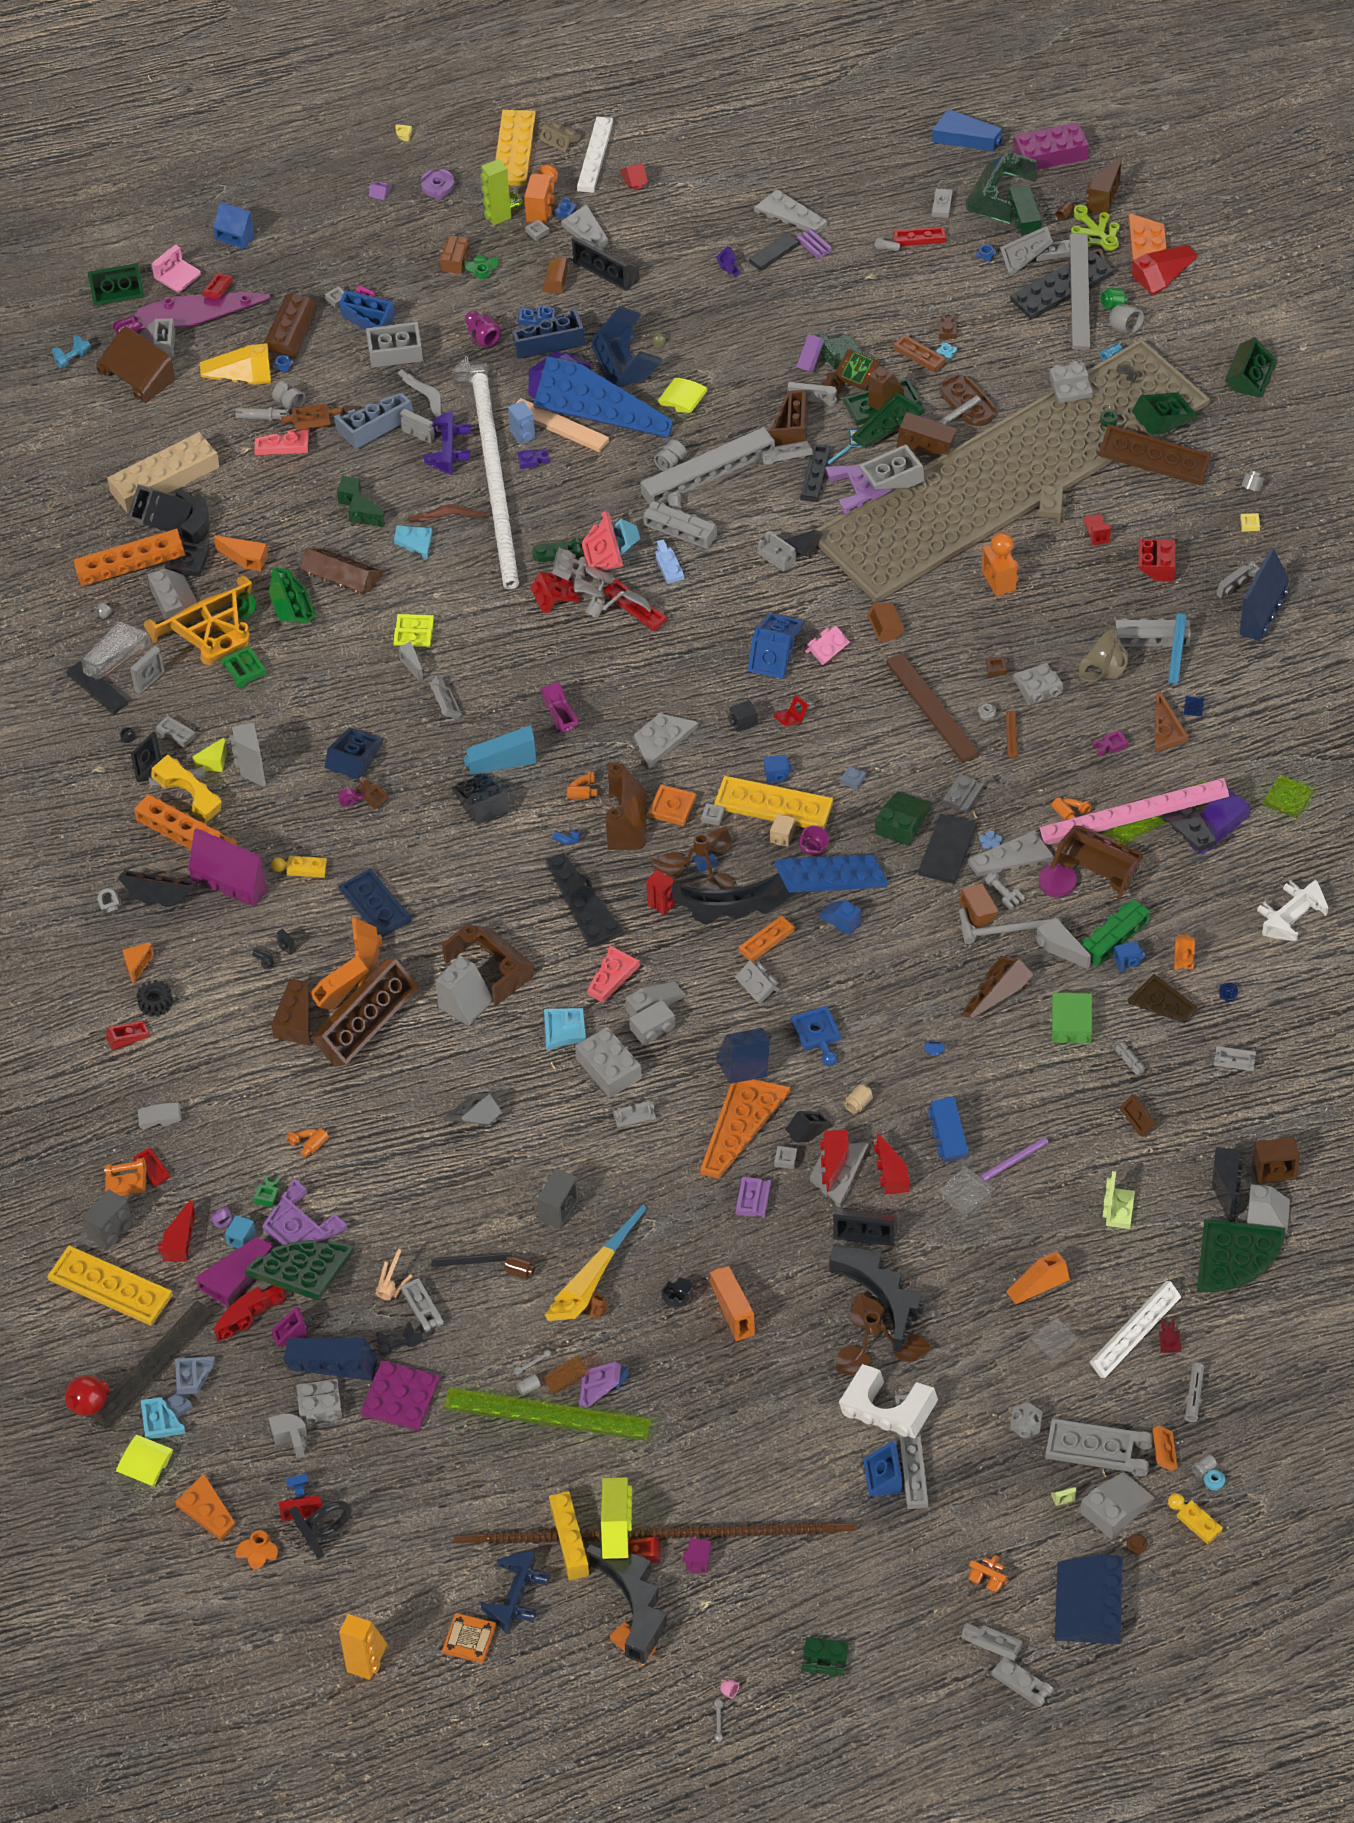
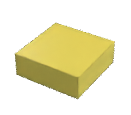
(1250, 522)

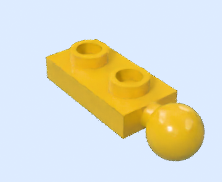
(301, 866)
(1195, 1518)

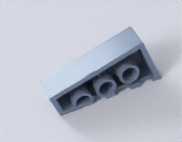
(372, 421)

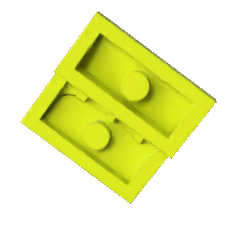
(682, 395)
(414, 629)
(144, 1460)

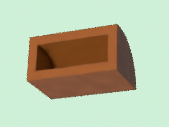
(555, 275)
(885, 621)
(978, 905)

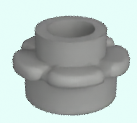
(987, 711)

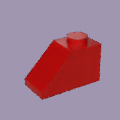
(634, 176)

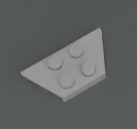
(662, 736)
(845, 1179)

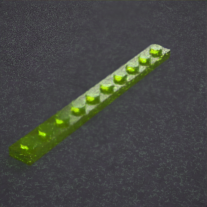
(548, 1414)

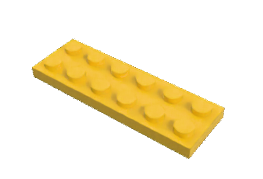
(516, 144)
(767, 801)
(110, 1285)

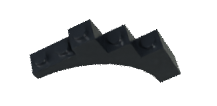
(710, 904)
(869, 1270)
(642, 1596)

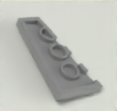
(1012, 854)

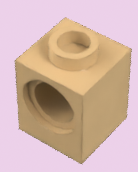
(782, 830)

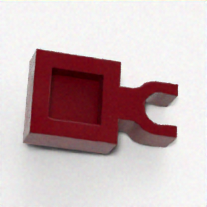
(1168, 1339)

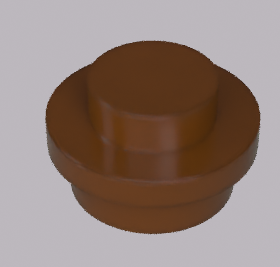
(1137, 1544)

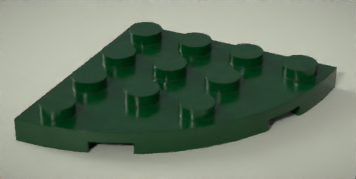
(1235, 1253)
(301, 1266)

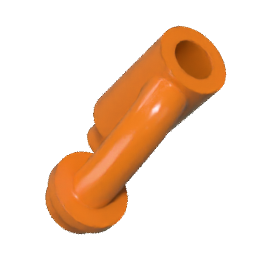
(575, 791)
(1062, 807)
(316, 1140)

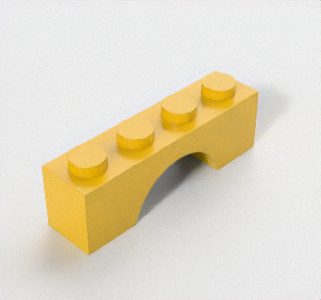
(171, 774)
(569, 1535)

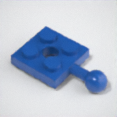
(812, 1039)

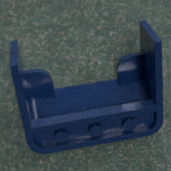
(613, 354)

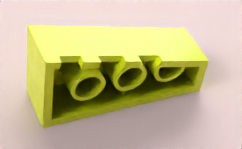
(616, 1517)

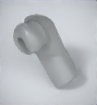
(882, 244)

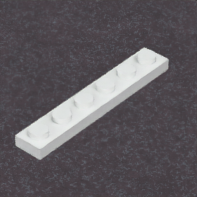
(595, 154)
(1135, 1329)

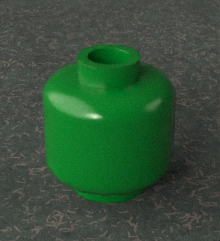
(1113, 297)

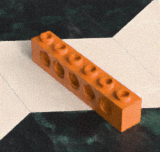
(129, 557)
(172, 822)

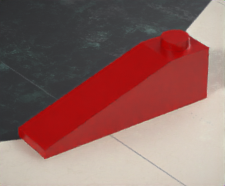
(1159, 268)

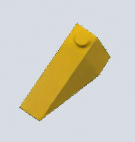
(243, 364)

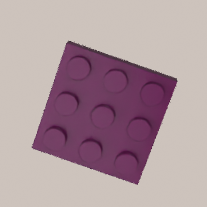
(400, 1395)

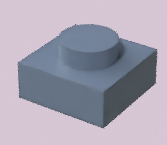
(853, 777)
(178, 1404)

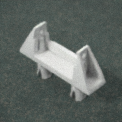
(1279, 921)

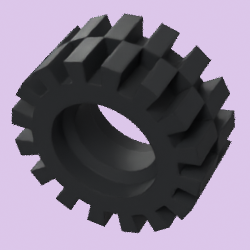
(157, 1006)

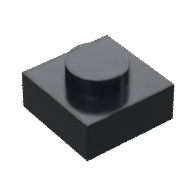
(285, 942)

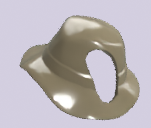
(1107, 655)

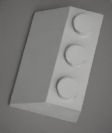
(170, 592)
(247, 753)

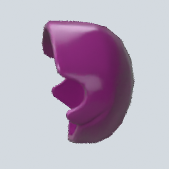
(813, 840)

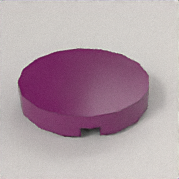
(1057, 881)

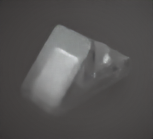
(464, 372)

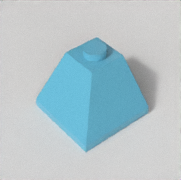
(626, 535)

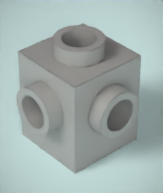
(1026, 1420)

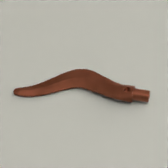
(445, 510)

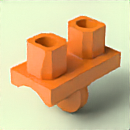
(1184, 952)
(996, 1579)

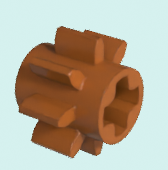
(596, 1306)

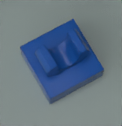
(565, 208)
(297, 1483)

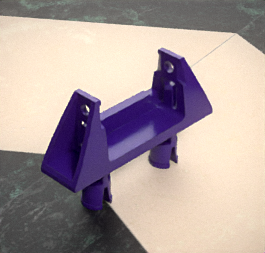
(444, 460)

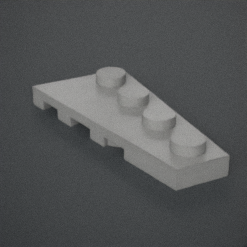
(790, 212)

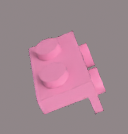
(828, 645)

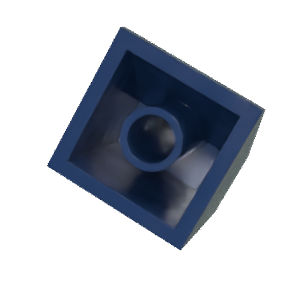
(744, 1055)

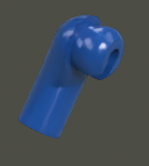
(569, 839)

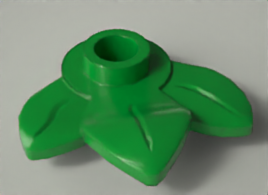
(481, 266)

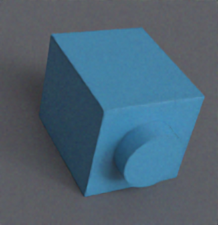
(240, 1232)

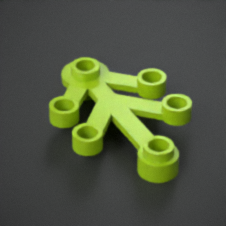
(1108, 242)

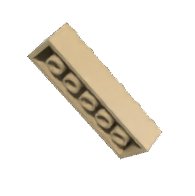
(165, 469)

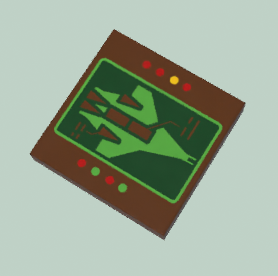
(856, 369)

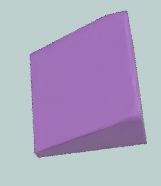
(379, 190)

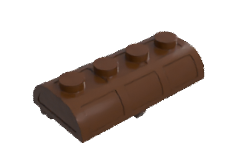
(291, 324)

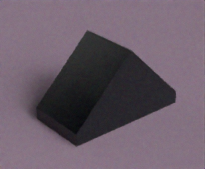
(805, 542)

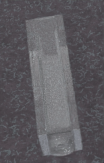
(115, 649)

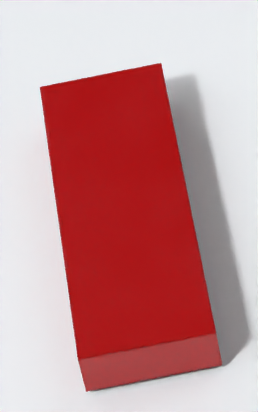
(920, 236)

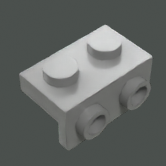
(756, 981)

